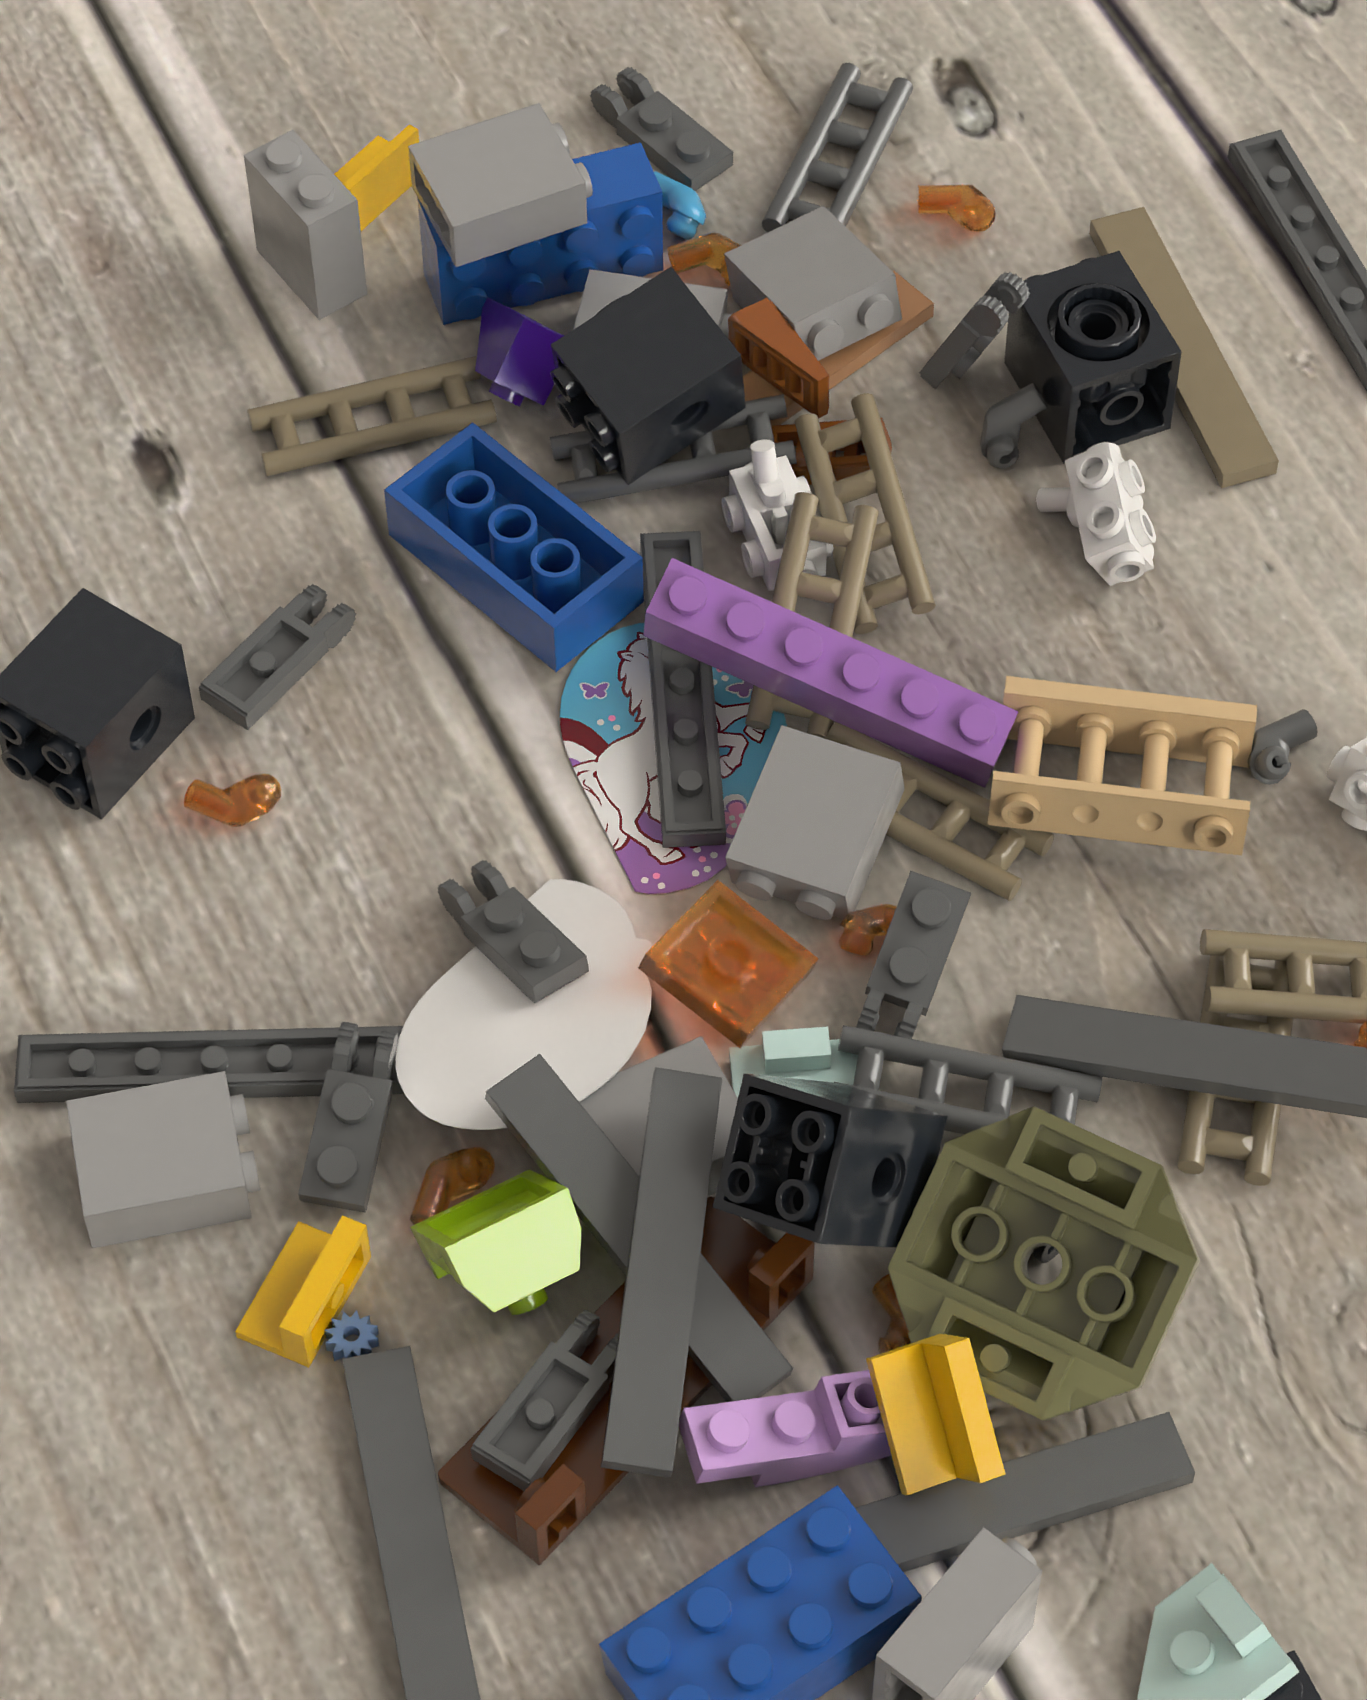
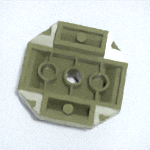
(1033, 1187)

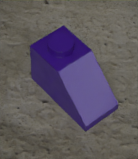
(515, 354)

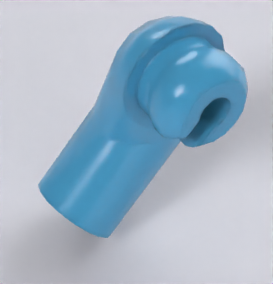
(684, 203)

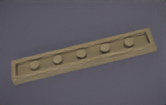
(1205, 384)

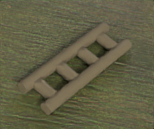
(351, 442)
(880, 479)
(794, 583)
(961, 806)
(1300, 955)
(1260, 1145)

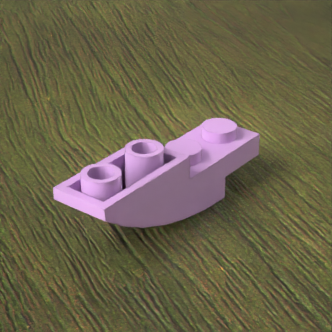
(787, 1433)

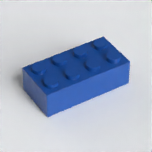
(619, 237)
(514, 546)
(771, 1618)

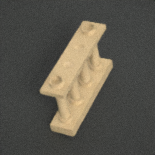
(1129, 723)

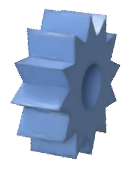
(351, 1326)

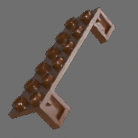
(537, 1520)

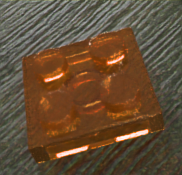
(728, 963)

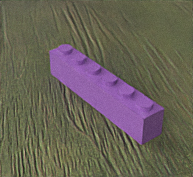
(828, 672)

